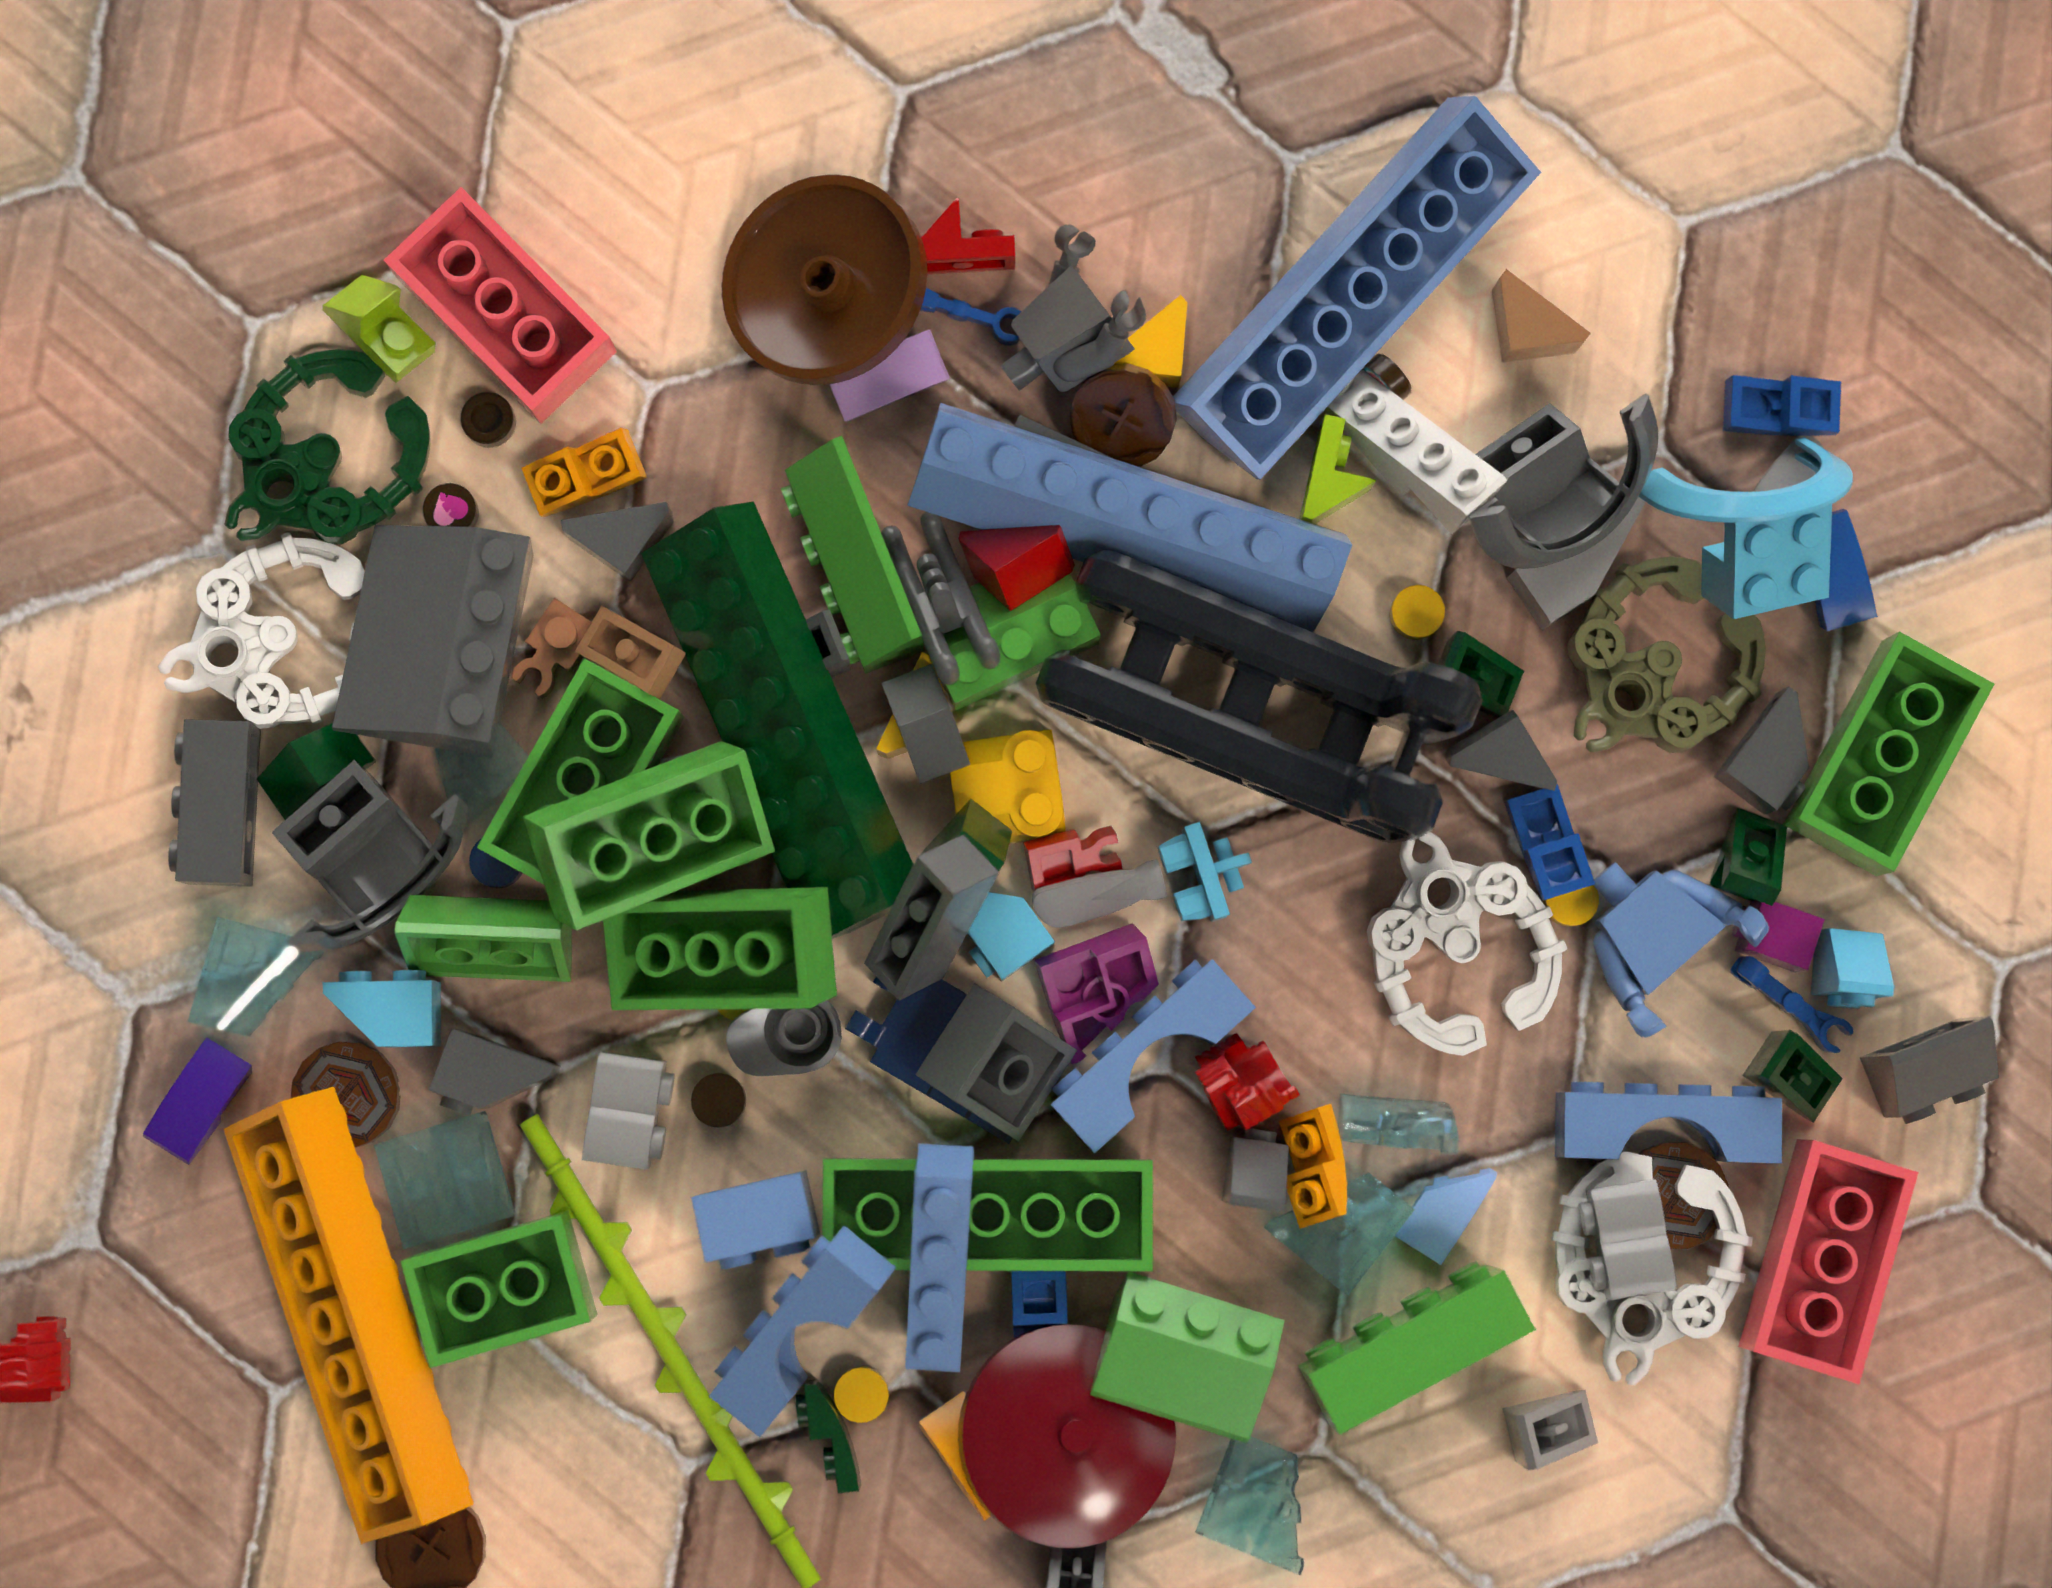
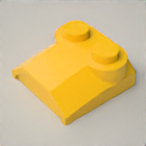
(1014, 782)

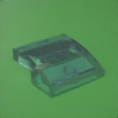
(444, 1179)

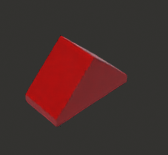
(1017, 561)

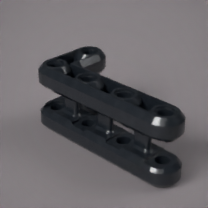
(1265, 651)

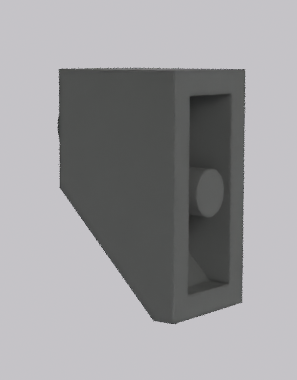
(1770, 757)
(485, 1072)
(1256, 1171)

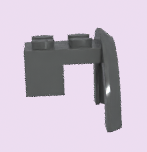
(1554, 492)
(365, 854)

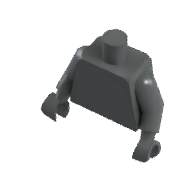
(1068, 327)

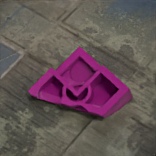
(1096, 984)

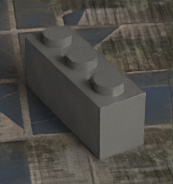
(215, 803)
(931, 917)

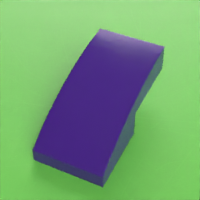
(197, 1101)

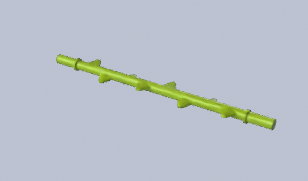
(677, 1374)

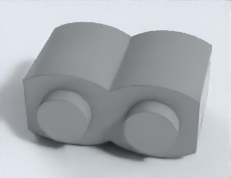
(626, 1110)
(1628, 1239)

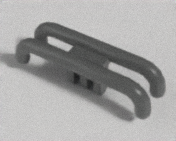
(946, 598)

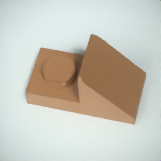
(630, 652)

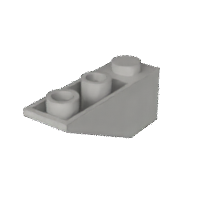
(1564, 586)

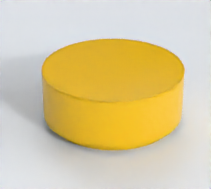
(1417, 612)
(1574, 907)
(861, 1394)

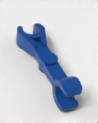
(964, 312)
(1817, 1023)

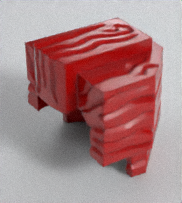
(1243, 1082)
(36, 1362)

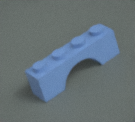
(1202, 1007)
(1735, 1127)
(939, 1257)
(834, 1291)

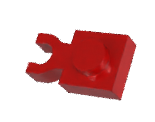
(1067, 857)

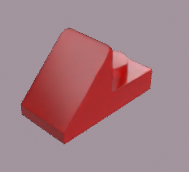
(952, 254)

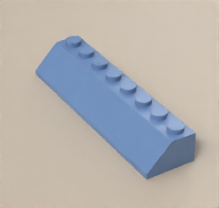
(1356, 285)
(1017, 479)

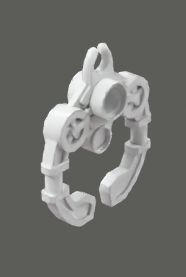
(260, 640)
(1454, 928)
(1689, 1310)

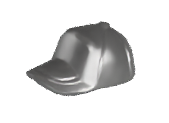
(784, 1040)

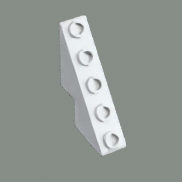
(1415, 452)

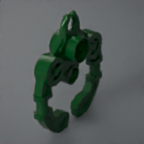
(310, 464)

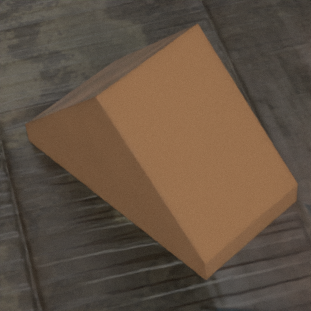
(1531, 324)

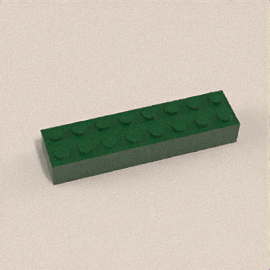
(782, 709)

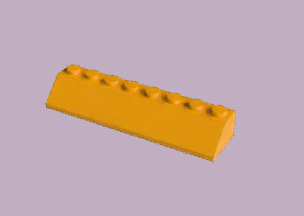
(348, 1315)

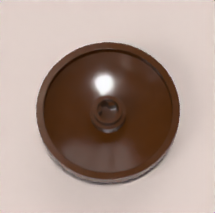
(824, 279)

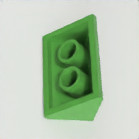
(484, 938)

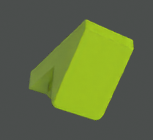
(375, 322)
(1326, 487)

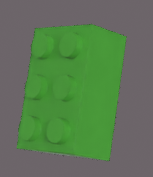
(499, 1289)

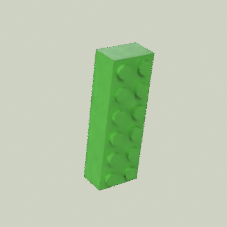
(1020, 1212)

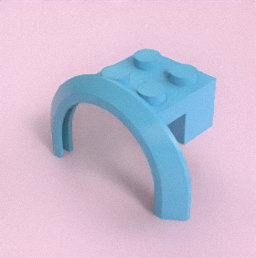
(1773, 539)

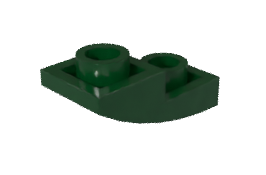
(824, 1421)

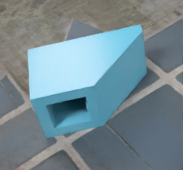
(1006, 935)
(1851, 968)
(390, 1012)

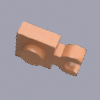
(555, 640)

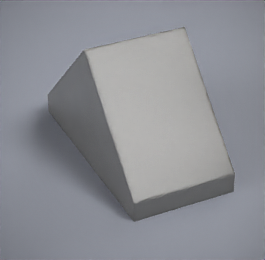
(1550, 1428)

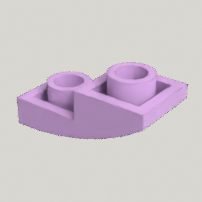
(904, 373)

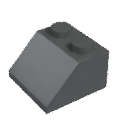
(996, 1062)
(1933, 1067)

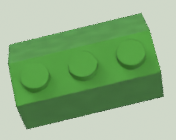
(1024, 637)
(1187, 1357)

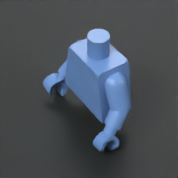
(1657, 930)

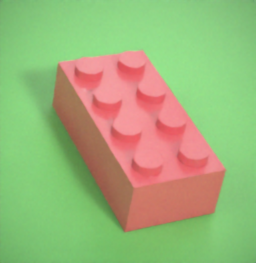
(500, 305)
(1828, 1259)

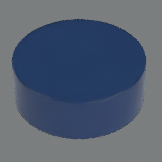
(491, 870)

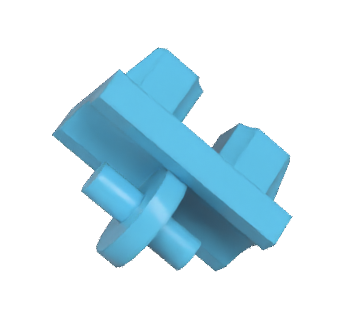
(1207, 897)

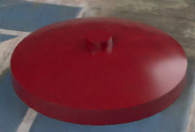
(1049, 1452)

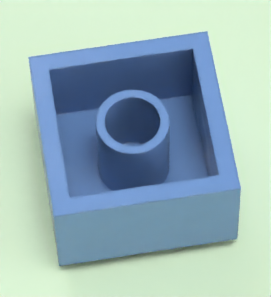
(755, 1218)

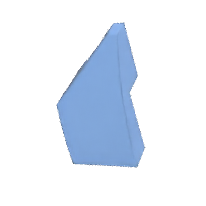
(1444, 1213)

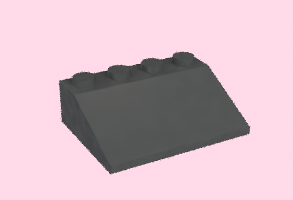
(435, 636)

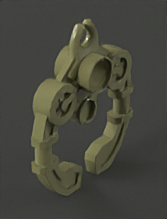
(1648, 674)

